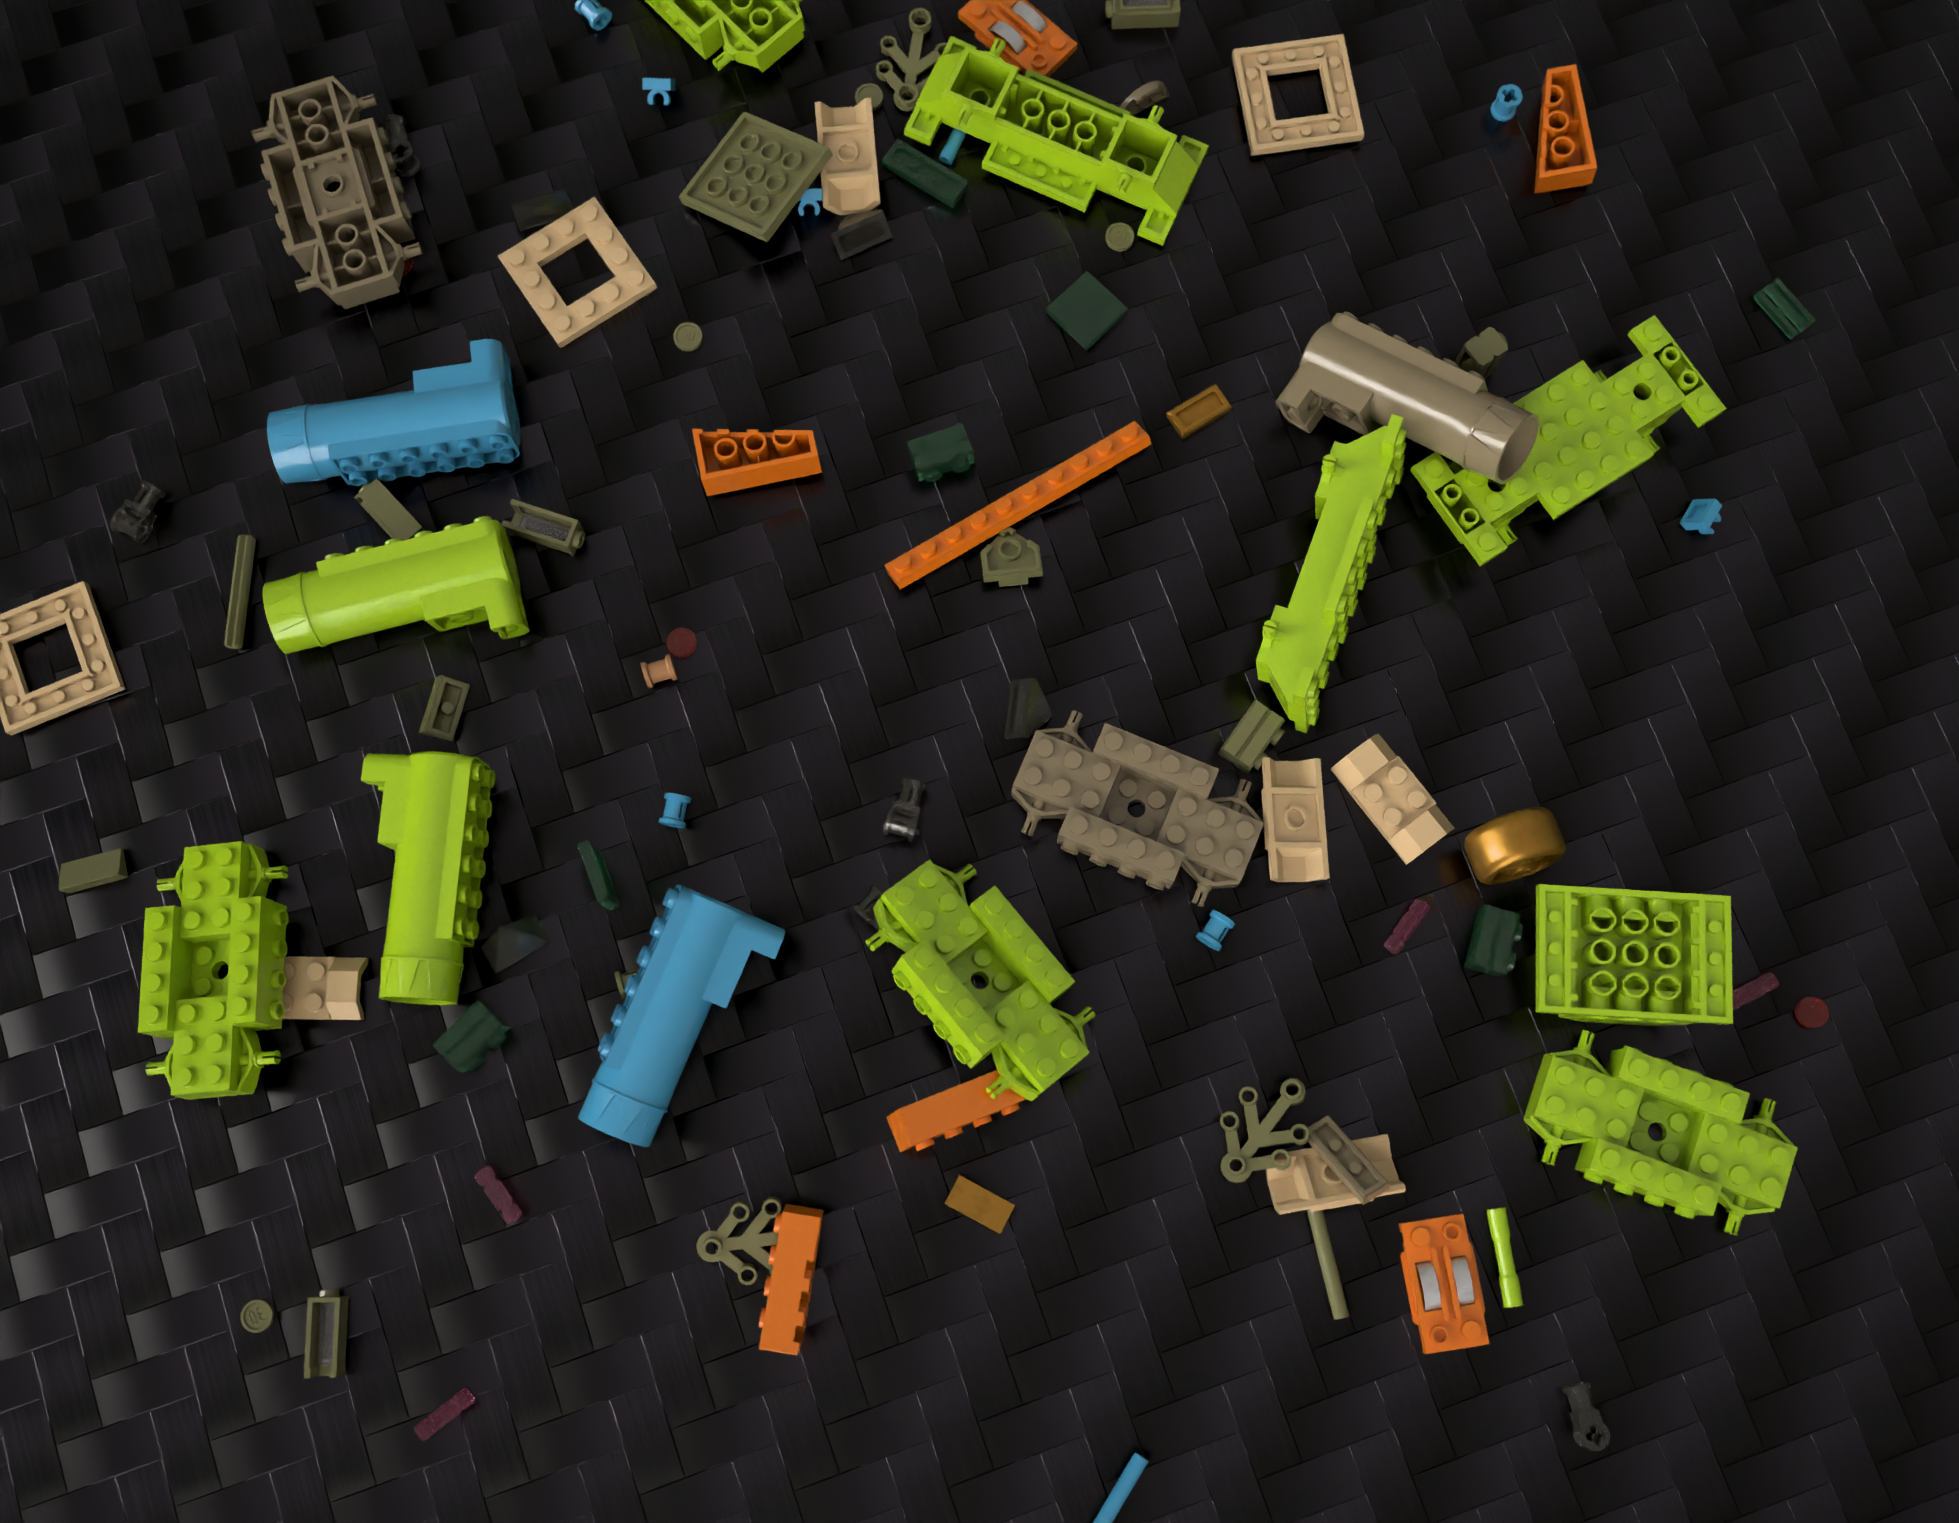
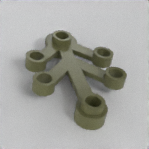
(910, 66)
(1261, 1134)
(749, 1241)

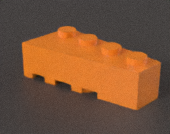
(1564, 137)
(753, 458)
(950, 1111)
(791, 1279)

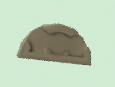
(1145, 97)

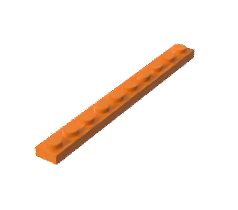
(1017, 504)

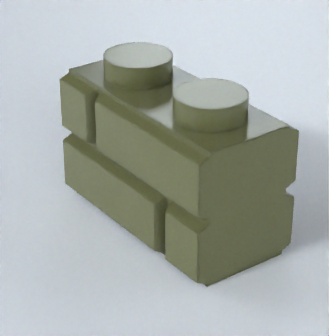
(1483, 352)
(1252, 736)

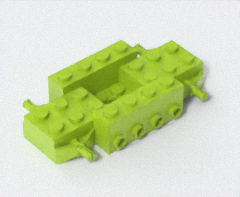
(752, 30)
(954, 941)
(181, 995)
(1704, 1145)

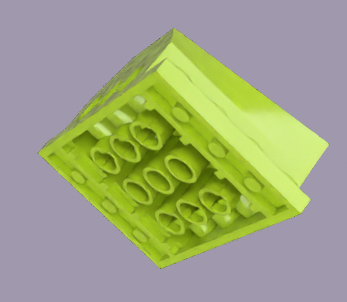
(1633, 956)

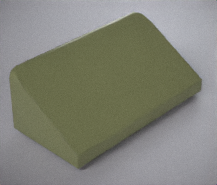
(444, 708)
(93, 871)

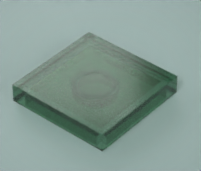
(1086, 310)
(598, 875)

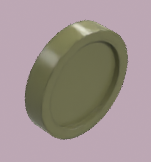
(870, 90)
(1119, 236)
(688, 336)
(257, 1316)

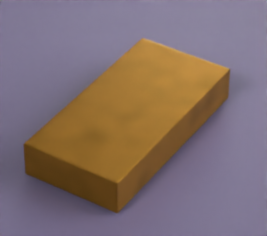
(1198, 411)
(979, 1204)

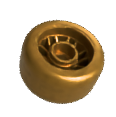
(1514, 845)

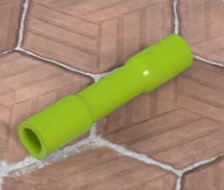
(1501, 1237)

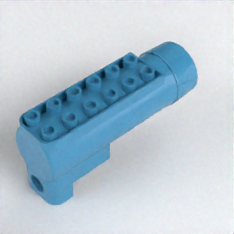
(446, 423)
(686, 968)

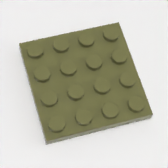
(755, 176)

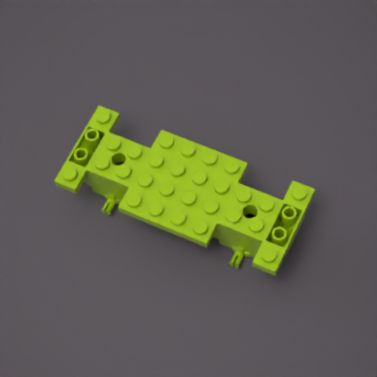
(1057, 136)
(1585, 441)
(1349, 509)

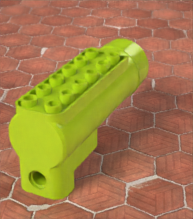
(436, 577)
(437, 825)

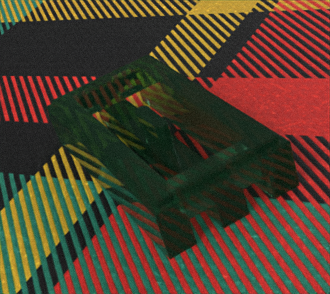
(1787, 305)

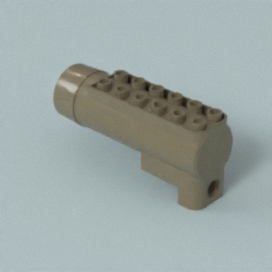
(1366, 376)

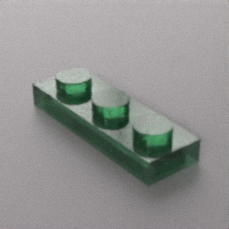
(925, 173)

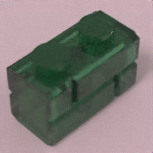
(941, 453)
(1493, 941)
(472, 1037)

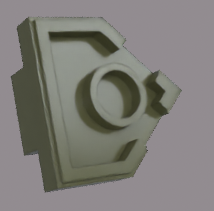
(1011, 559)

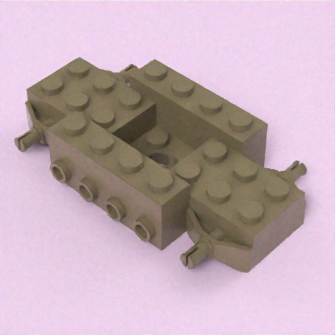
(344, 235)
(1179, 823)

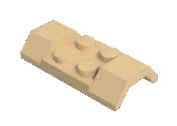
(851, 173)
(1392, 798)
(1294, 820)
(323, 988)
(1315, 1186)

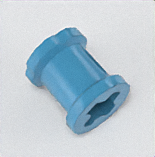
(594, 12)
(1507, 100)
(675, 810)
(1215, 930)

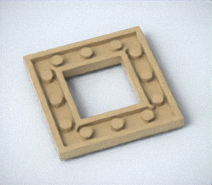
(1323, 53)
(570, 322)
(99, 668)

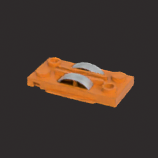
(1029, 35)
(1443, 1284)

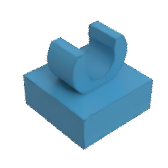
(659, 85)
(811, 196)
(1701, 515)

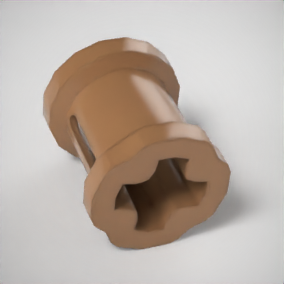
(659, 671)

